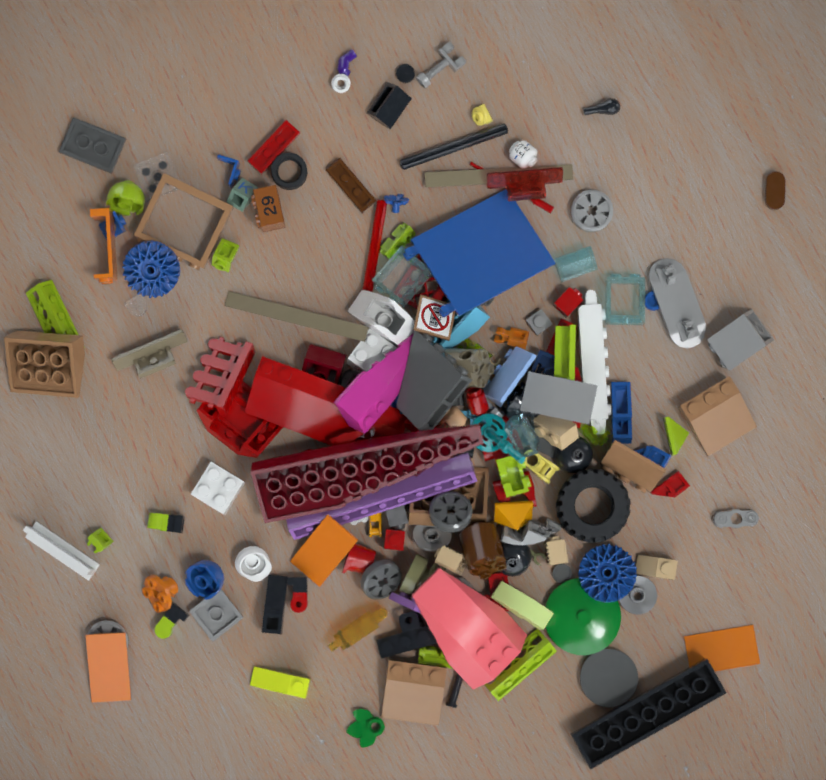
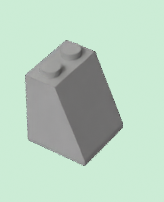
(739, 340)

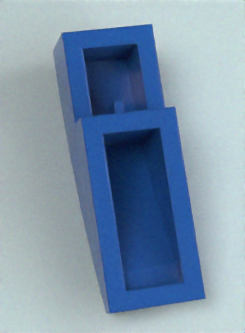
(621, 412)

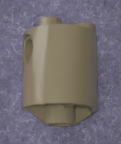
(475, 362)

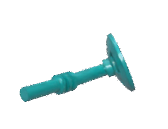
(493, 436)

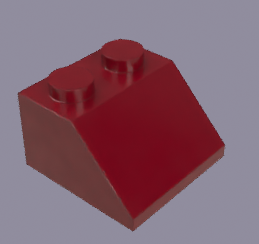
(324, 363)

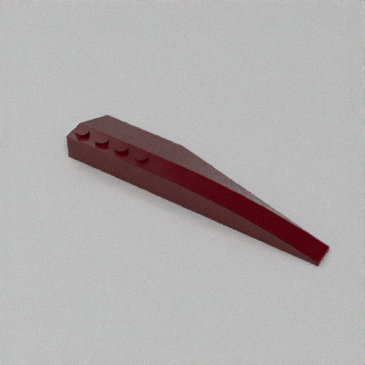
(346, 472)

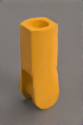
(375, 518)

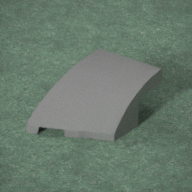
(530, 533)

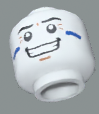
(523, 154)

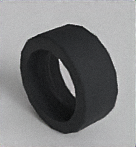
(289, 185)

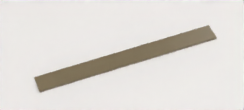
(479, 177)
(296, 316)

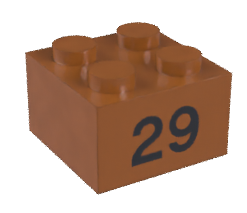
(269, 208)

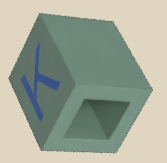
(241, 194)

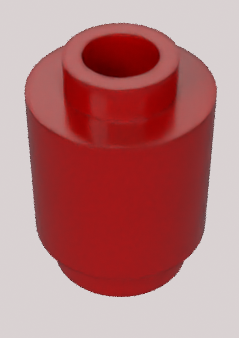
(476, 401)

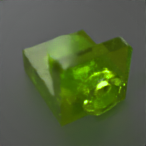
(590, 434)

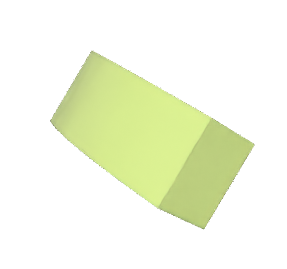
(522, 605)

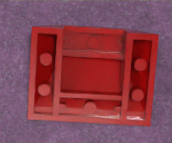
(238, 430)

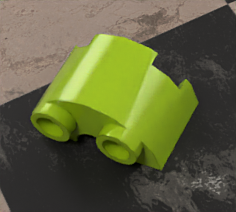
(512, 476)

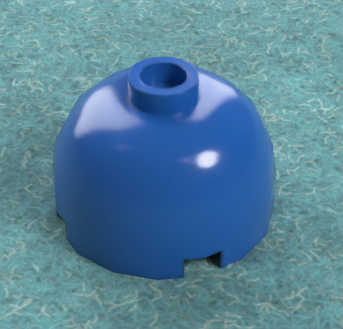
(204, 579)

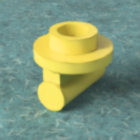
(481, 115)

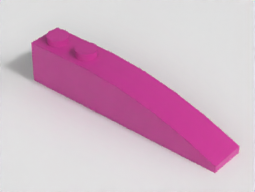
(375, 389)

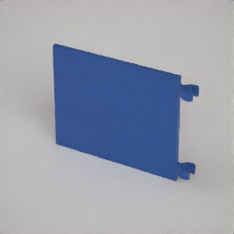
(481, 253)

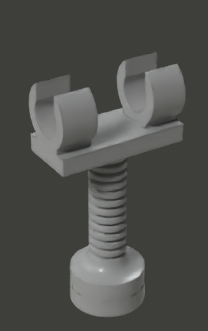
(424, 79)

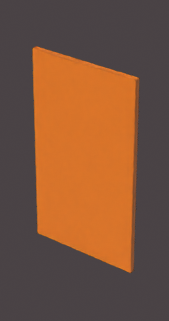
(323, 550)
(724, 648)
(108, 667)

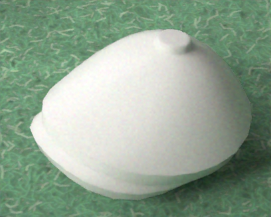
(253, 563)

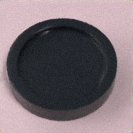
(405, 73)

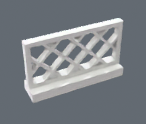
(61, 550)

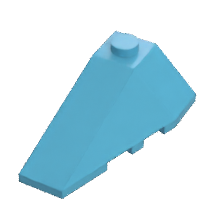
(464, 326)

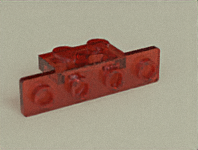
(525, 183)

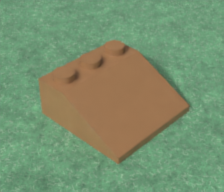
(718, 416)
(632, 467)
(414, 692)

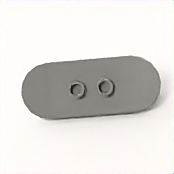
(677, 303)

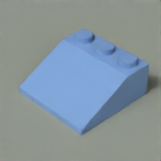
(508, 375)

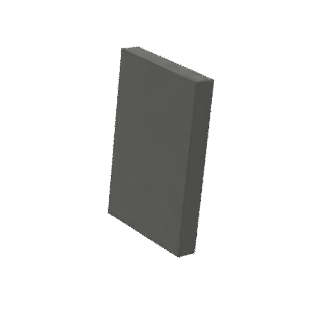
(92, 145)

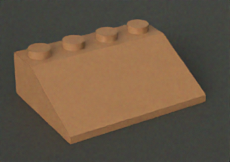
(45, 363)
(475, 492)

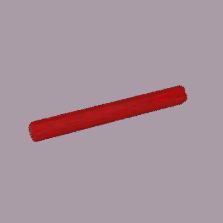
(375, 245)

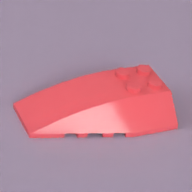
(469, 628)

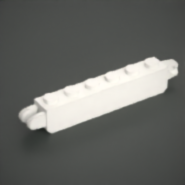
(593, 357)

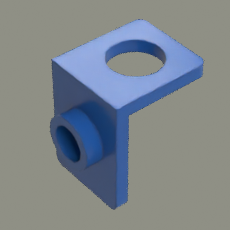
(235, 172)
(118, 221)

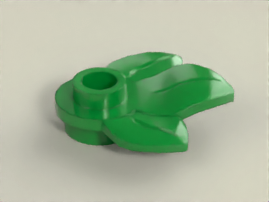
(362, 727)

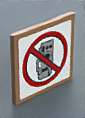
(429, 319)

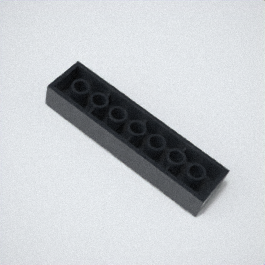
(648, 713)

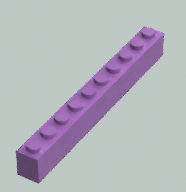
(433, 481)

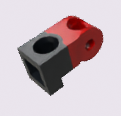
(300, 593)

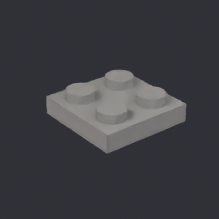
(216, 615)

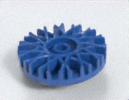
(142, 277)
(600, 586)

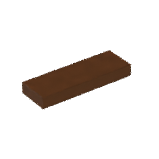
(351, 185)

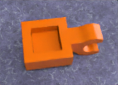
(515, 337)

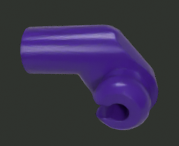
(343, 62)

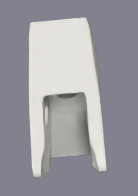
(382, 316)

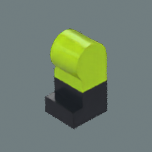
(166, 522)
(165, 626)

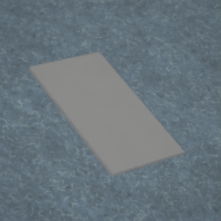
(558, 397)

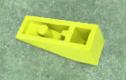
(280, 682)

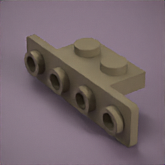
(151, 356)

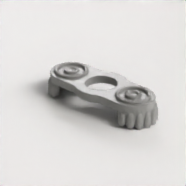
(723, 519)

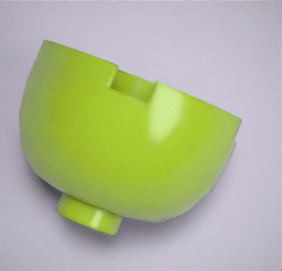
(126, 198)

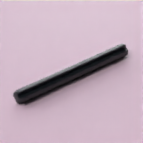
(454, 146)

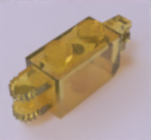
(358, 629)

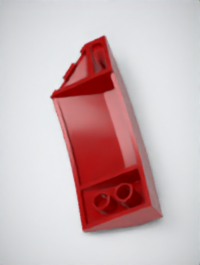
(307, 404)

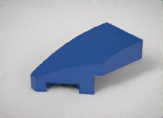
(655, 455)

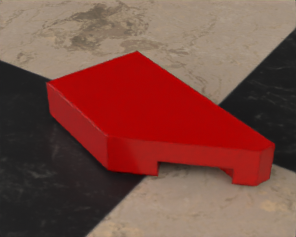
(672, 486)

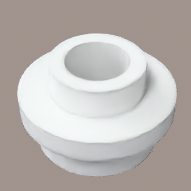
(340, 89)

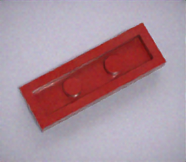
(274, 147)

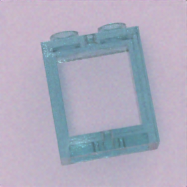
(633, 279)

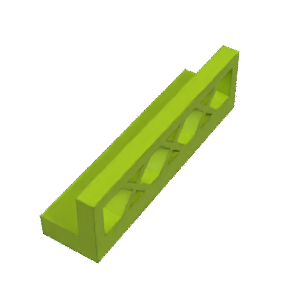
(51, 302)
(565, 352)
(522, 667)

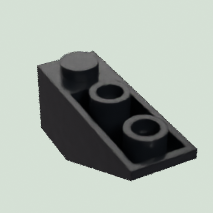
(275, 604)

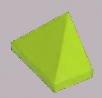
(675, 434)

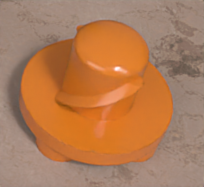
(160, 592)

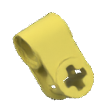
(541, 468)

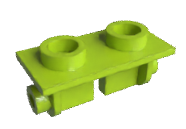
(403, 236)
(432, 656)

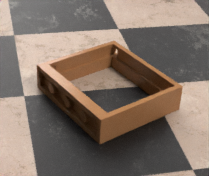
(227, 208)

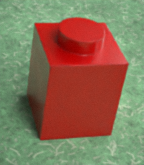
(568, 301)
(394, 540)

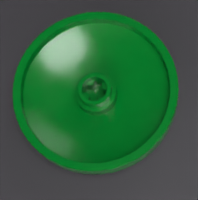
(580, 622)

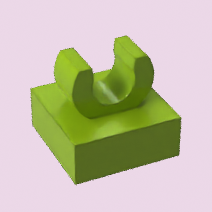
(100, 540)

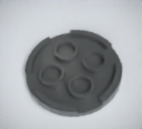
(609, 678)

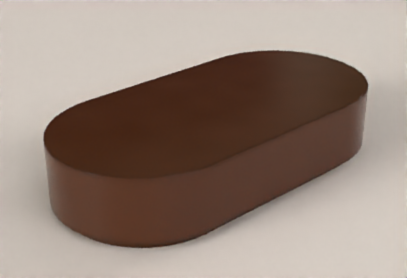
(775, 190)

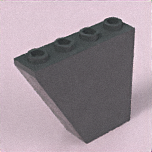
(430, 382)

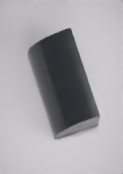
(389, 105)

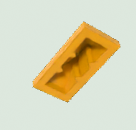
(513, 513)

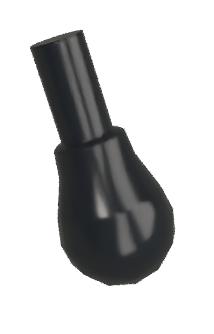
(608, 107)

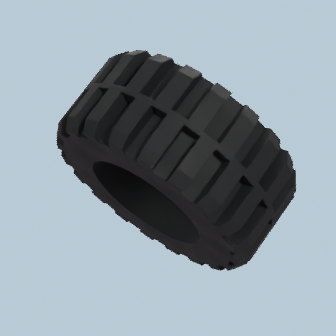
(619, 505)

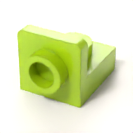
(224, 255)

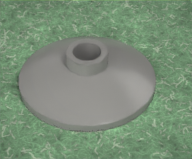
(422, 537)
(647, 600)

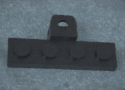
(413, 636)

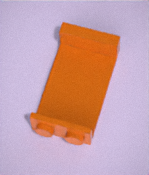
(106, 214)

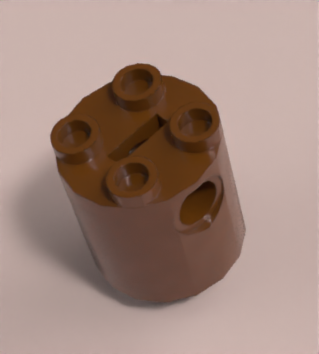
(482, 549)

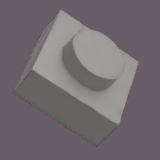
(539, 322)

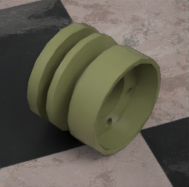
(417, 574)

